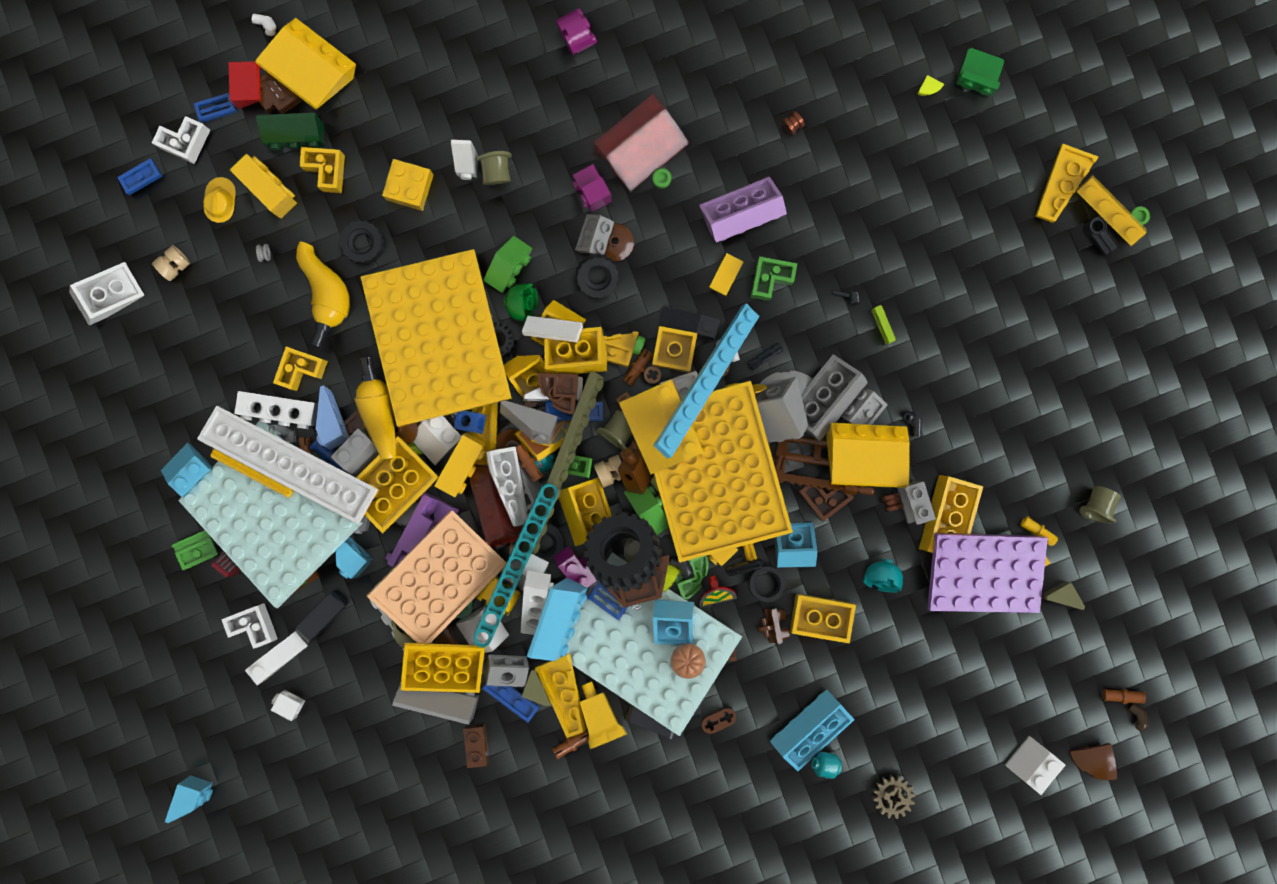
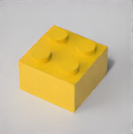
(408, 184)
(674, 349)

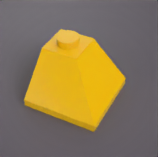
(524, 373)

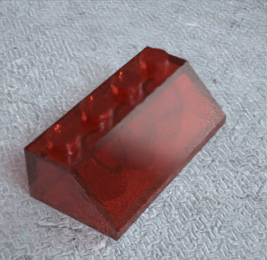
(492, 512)

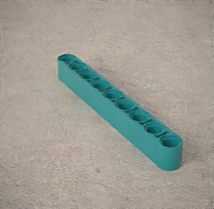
(515, 574)

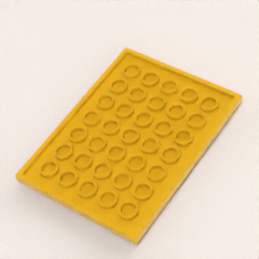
(436, 338)
(729, 490)

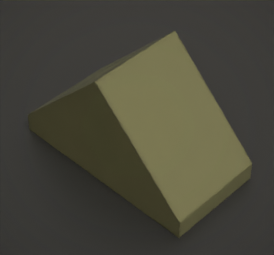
(1064, 594)
(535, 690)

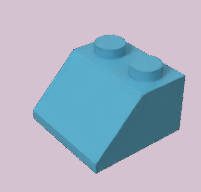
(186, 470)
(797, 548)
(352, 559)
(673, 622)
(188, 796)

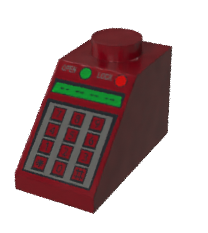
(226, 566)

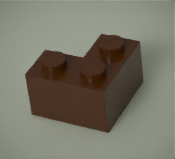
(823, 503)

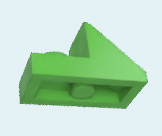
(580, 466)

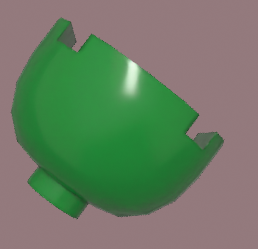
(521, 301)

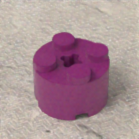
(576, 31)

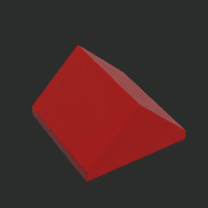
(244, 83)

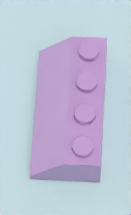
(743, 209)

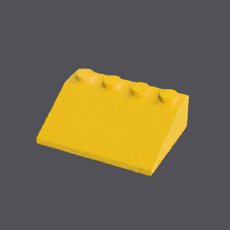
(306, 63)
(647, 417)
(868, 455)
(398, 483)
(442, 667)

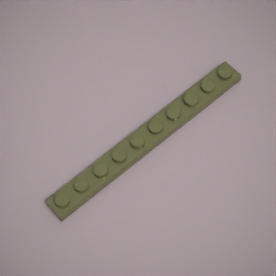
(567, 451)

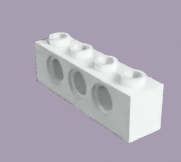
(246, 402)
(534, 598)

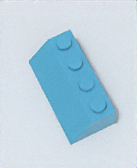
(558, 620)
(811, 730)

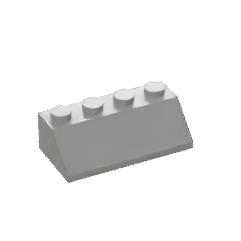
(830, 395)
(446, 705)

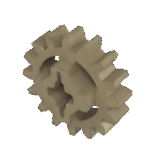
(892, 804)

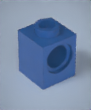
(476, 425)

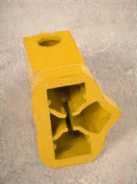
(599, 718)

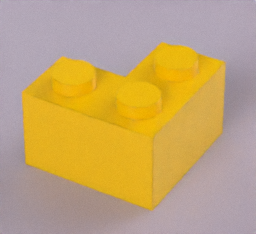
(328, 164)
(294, 365)

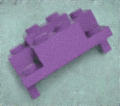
(419, 525)

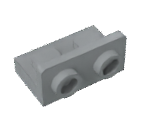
(594, 234)
(864, 408)

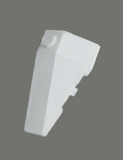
(507, 478)

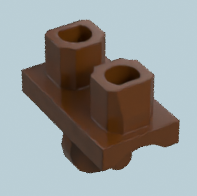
(771, 626)

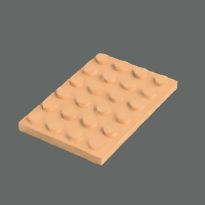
(437, 579)

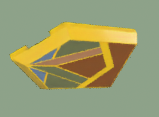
(541, 451)

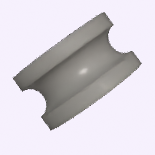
(263, 252)

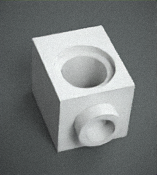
(287, 705)

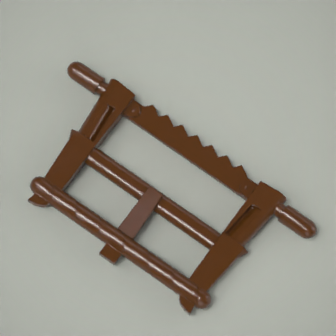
(782, 455)

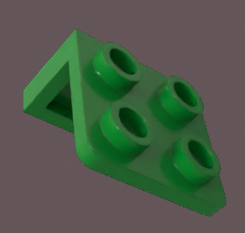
(980, 72)

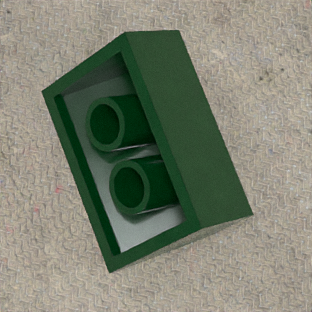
(291, 131)

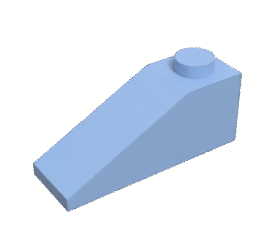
(329, 421)

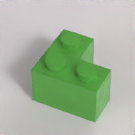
(507, 264)
(769, 272)
(649, 508)

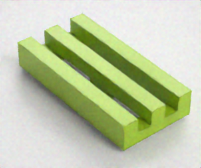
(883, 325)

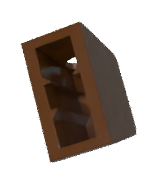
(634, 471)

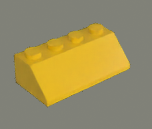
(954, 509)

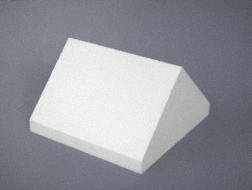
(468, 626)

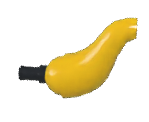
(329, 293)
(376, 410)

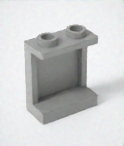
(916, 503)

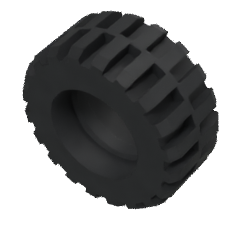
(609, 532)

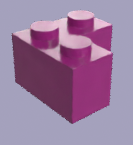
(592, 188)
(574, 567)

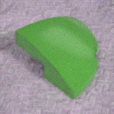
(691, 586)

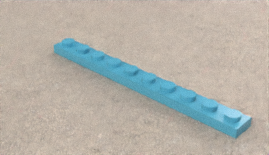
(705, 381)

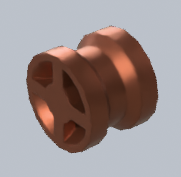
(793, 122)
(892, 501)

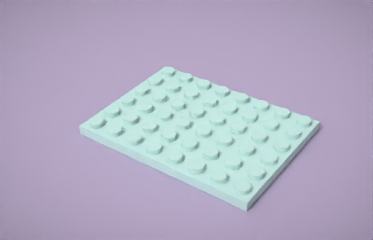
(264, 533)
(636, 669)

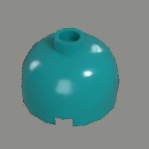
(884, 575)

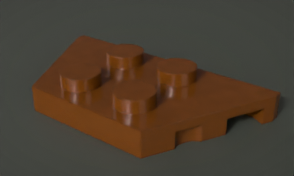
(646, 592)

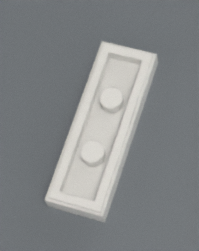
(552, 328)

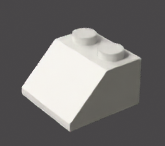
(436, 439)
(1035, 765)

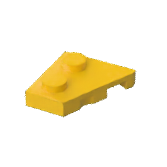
(620, 348)

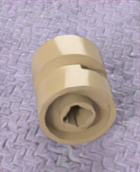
(164, 265)
(608, 470)

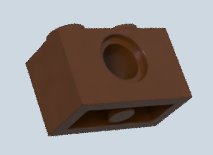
(476, 745)

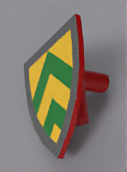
(716, 594)

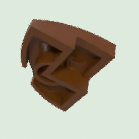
(560, 389)
(1096, 761)

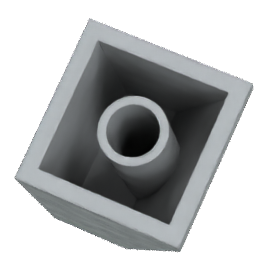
(782, 410)
(356, 452)

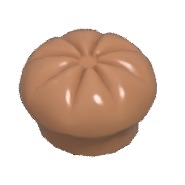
(687, 661)

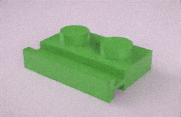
(195, 550)

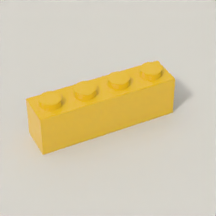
(1112, 210)

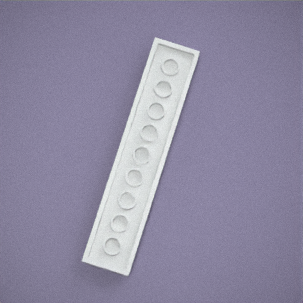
(288, 464)

